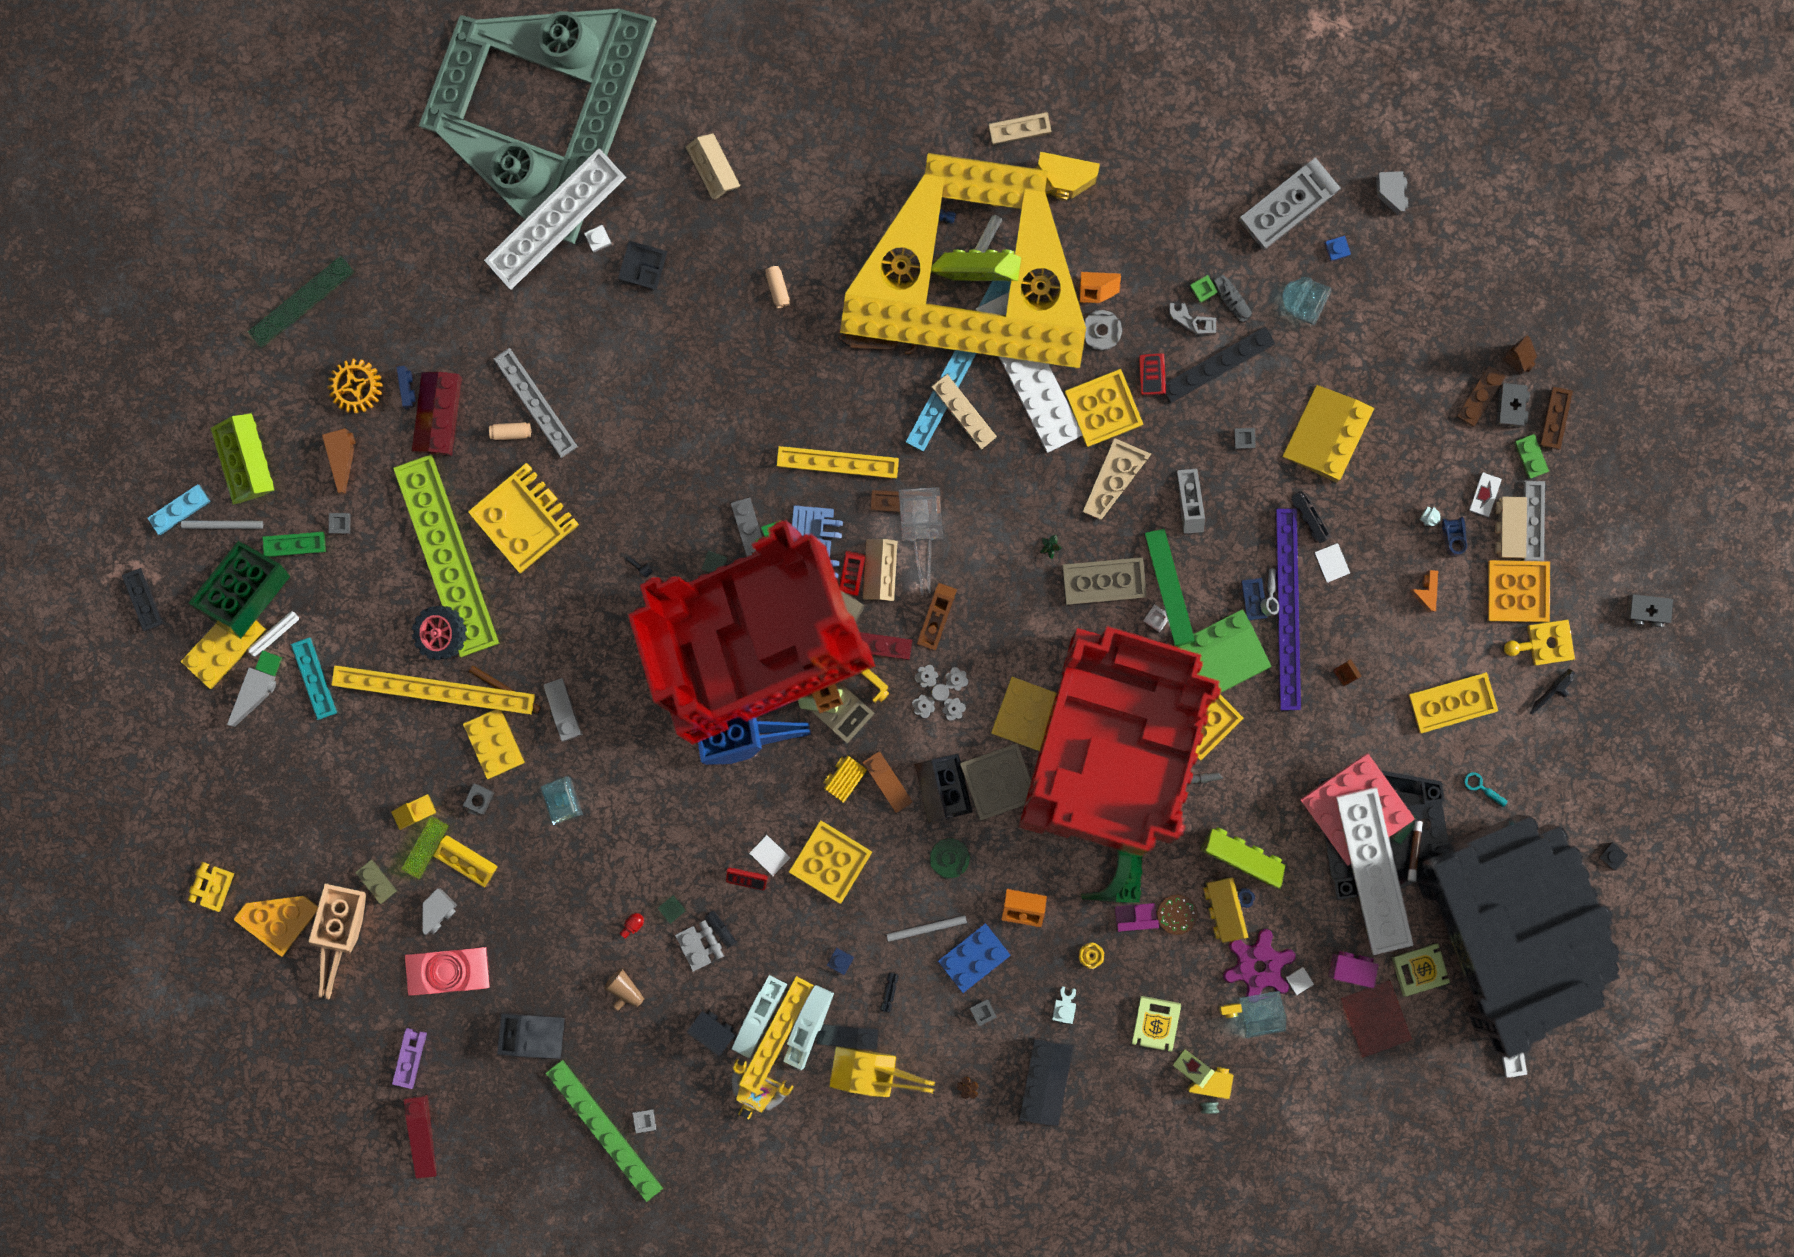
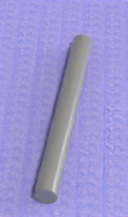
(222, 524)
(926, 928)

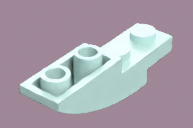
(759, 1016)
(807, 1026)

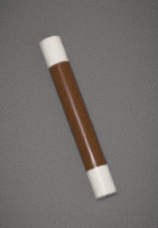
(1415, 851)

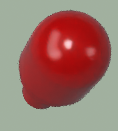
(632, 924)

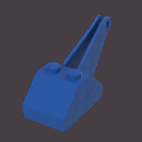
(743, 739)

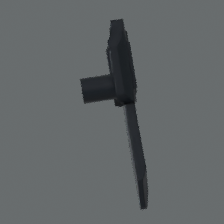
(1558, 686)

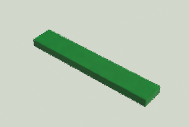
(1169, 587)

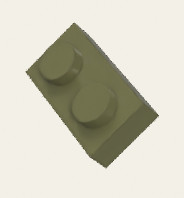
(376, 881)

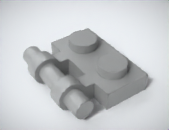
(693, 947)

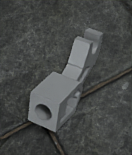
(1188, 322)

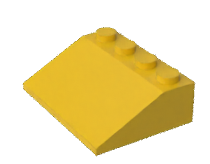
(1328, 433)

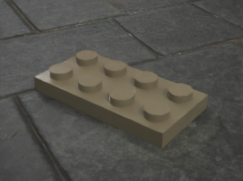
(1104, 581)

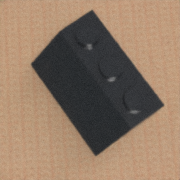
(943, 788)

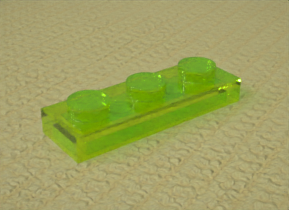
(425, 847)

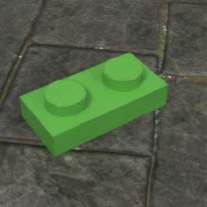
(1531, 456)

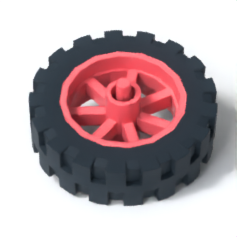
(422, 632)

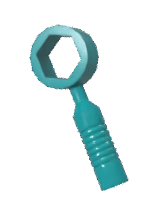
(1488, 792)

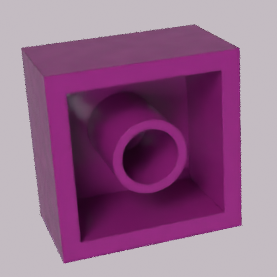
(1353, 970)

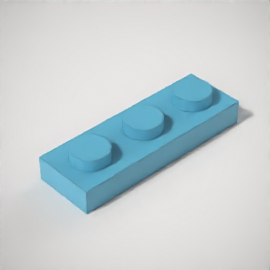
(178, 509)

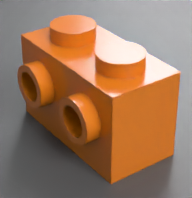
(1021, 907)

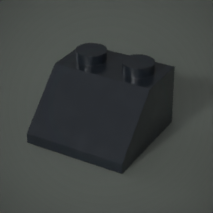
(711, 1032)

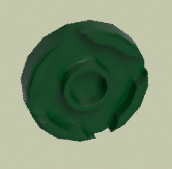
(949, 858)

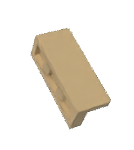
(712, 165)
(880, 569)

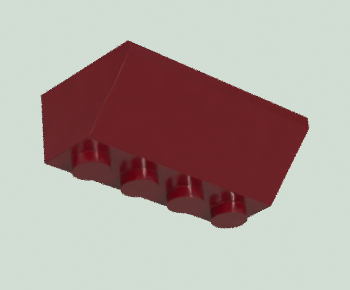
(436, 413)

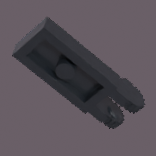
(1311, 516)

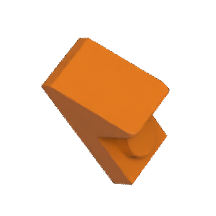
(1429, 596)

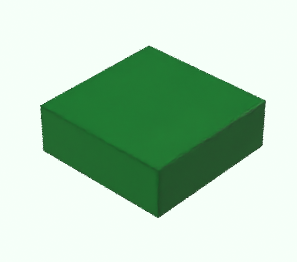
(268, 663)

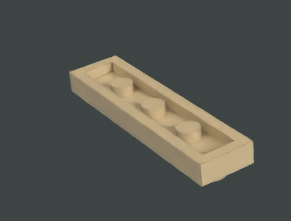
(963, 411)

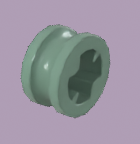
(1209, 1107)

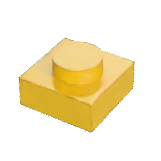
(1230, 1010)

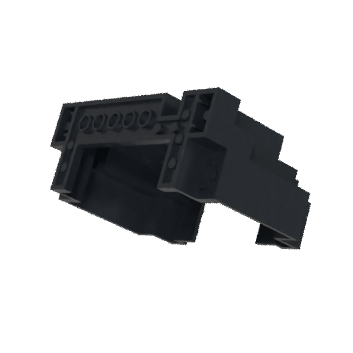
(1523, 929)

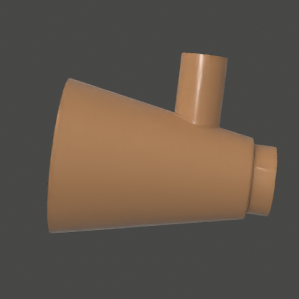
(624, 989)

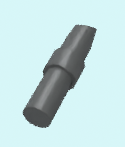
(1205, 778)

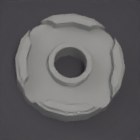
(1112, 324)

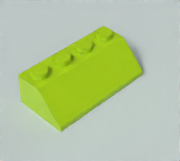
(978, 265)
(242, 458)

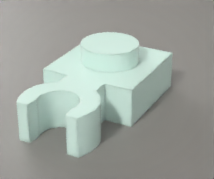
(1064, 1009)

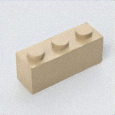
(1511, 527)

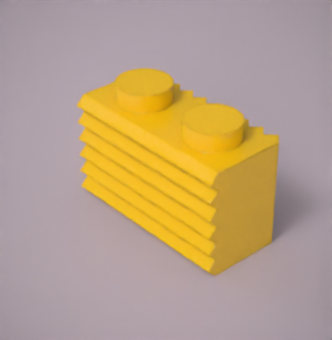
(845, 778)

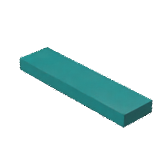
(313, 678)

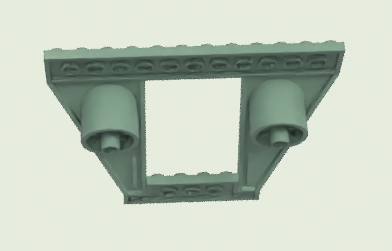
(604, 55)

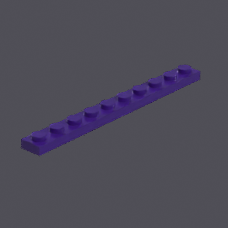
(1288, 609)

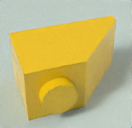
(1218, 1085)

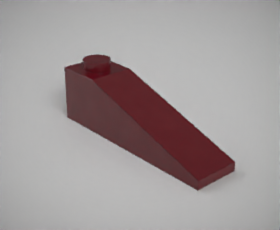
(420, 1135)

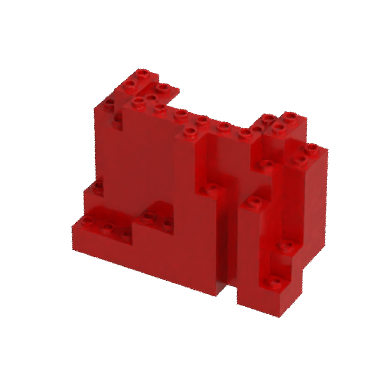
(747, 635)
(1120, 742)

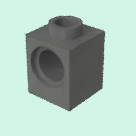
(485, 793)

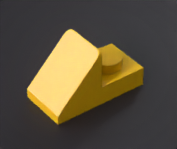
(413, 812)

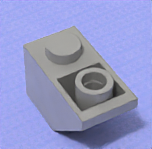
(1391, 190)
(435, 909)

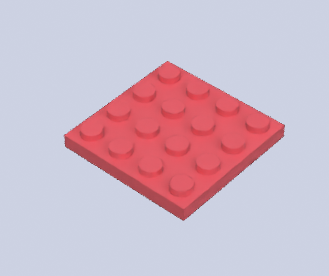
(1355, 777)

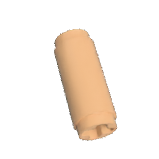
(777, 287)
(510, 431)

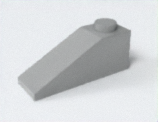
(1190, 501)
(253, 691)
(562, 710)

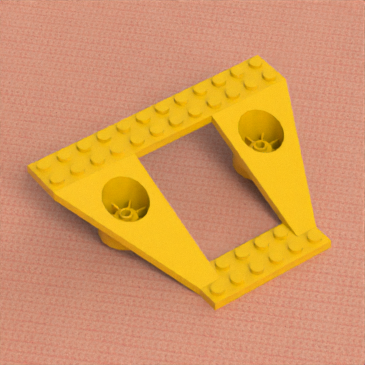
(898, 309)

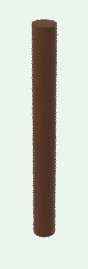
(496, 684)

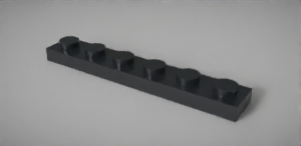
(1218, 364)

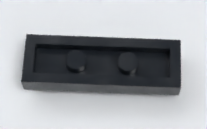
(142, 599)

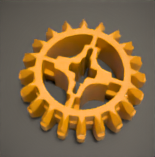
(362, 384)

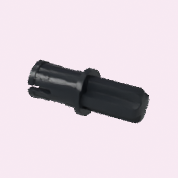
(720, 929)

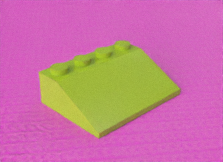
(1244, 858)

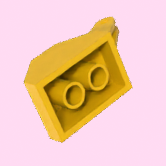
(1066, 175)
(869, 1073)

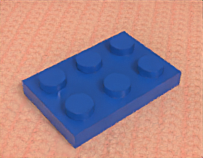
(974, 958)

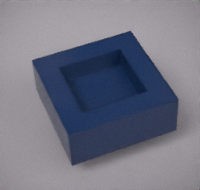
(840, 961)

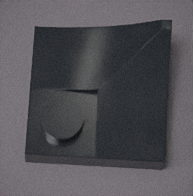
(642, 265)

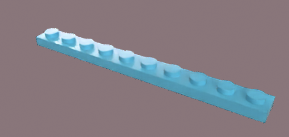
(956, 371)

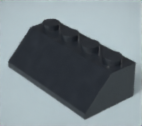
(1045, 1082)

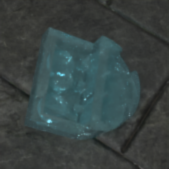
(1306, 299)

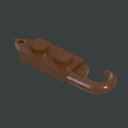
(863, 342)

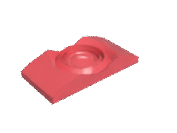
(447, 971)

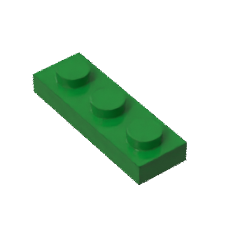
(294, 544)

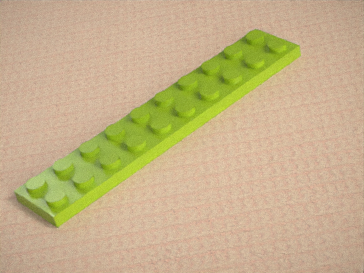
(445, 551)

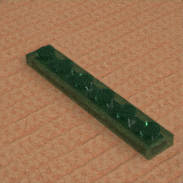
(301, 301)

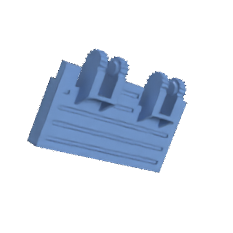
(811, 521)

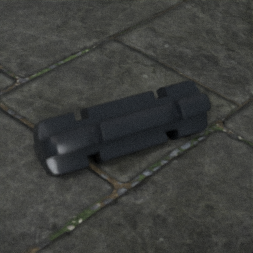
(889, 992)

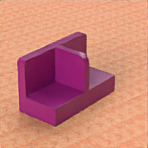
(1136, 917)

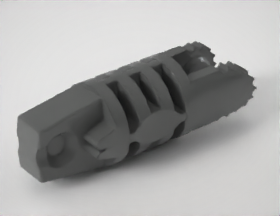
(1232, 298)

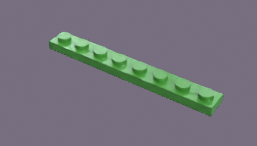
(604, 1130)

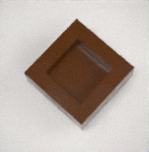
(1347, 672)

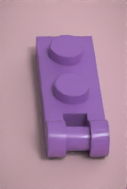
(409, 1059)

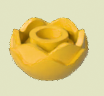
(1096, 960)

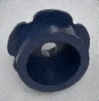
(1250, 897)

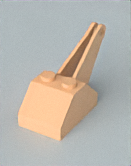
(336, 928)

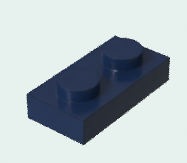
(407, 394)
(1253, 595)

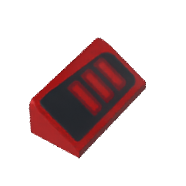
(1152, 374)
(746, 878)

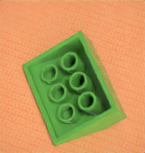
(1229, 651)

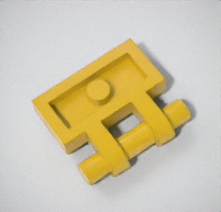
(216, 888)

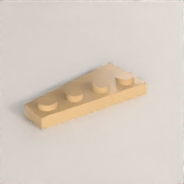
(1116, 473)

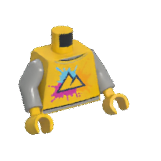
(768, 1097)

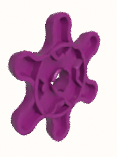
(1264, 952)

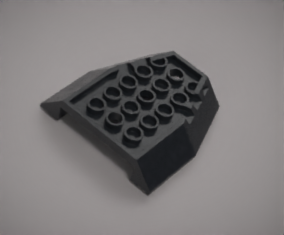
(1423, 799)

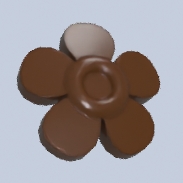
(967, 1088)

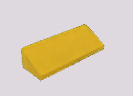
(465, 861)

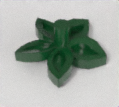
(1050, 546)

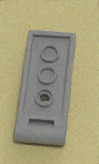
(1282, 211)

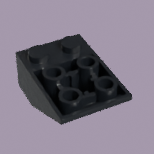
(530, 1035)

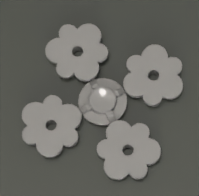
(940, 692)

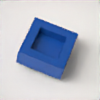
(1337, 248)

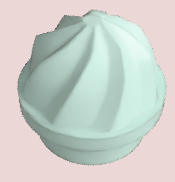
(1430, 516)

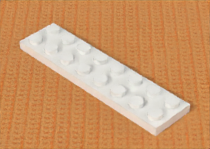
(555, 218)
(1038, 392)
(1374, 870)

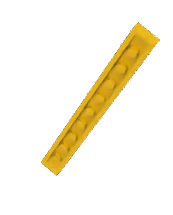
(433, 689)

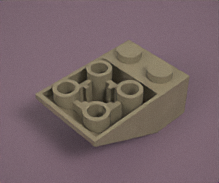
(849, 716)

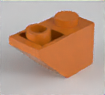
(1098, 286)

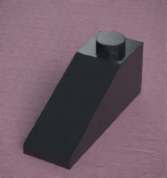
(848, 1036)

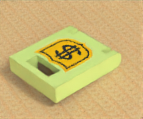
(1425, 969)
(1155, 1027)

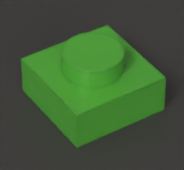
(1203, 289)

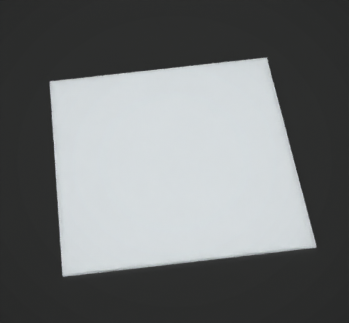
(1332, 562)
(770, 855)

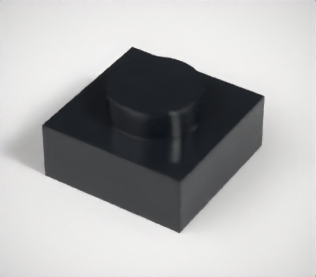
(1613, 856)

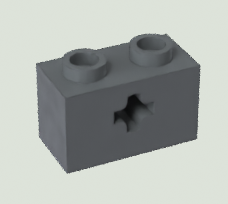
(1505, 414)
(1660, 606)

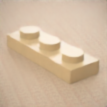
(1020, 128)

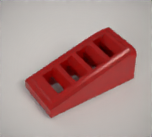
(857, 556)

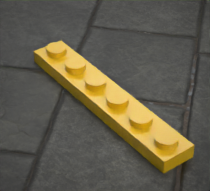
(837, 462)
(776, 1035)

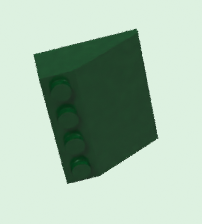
(239, 589)

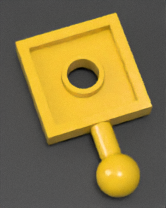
(1540, 651)

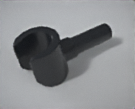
(645, 570)

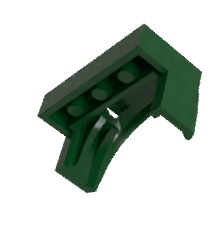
(1125, 883)

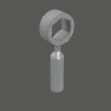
(1271, 589)

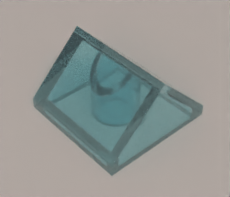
(561, 800)
(1263, 1014)

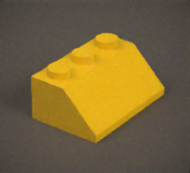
(1225, 910)

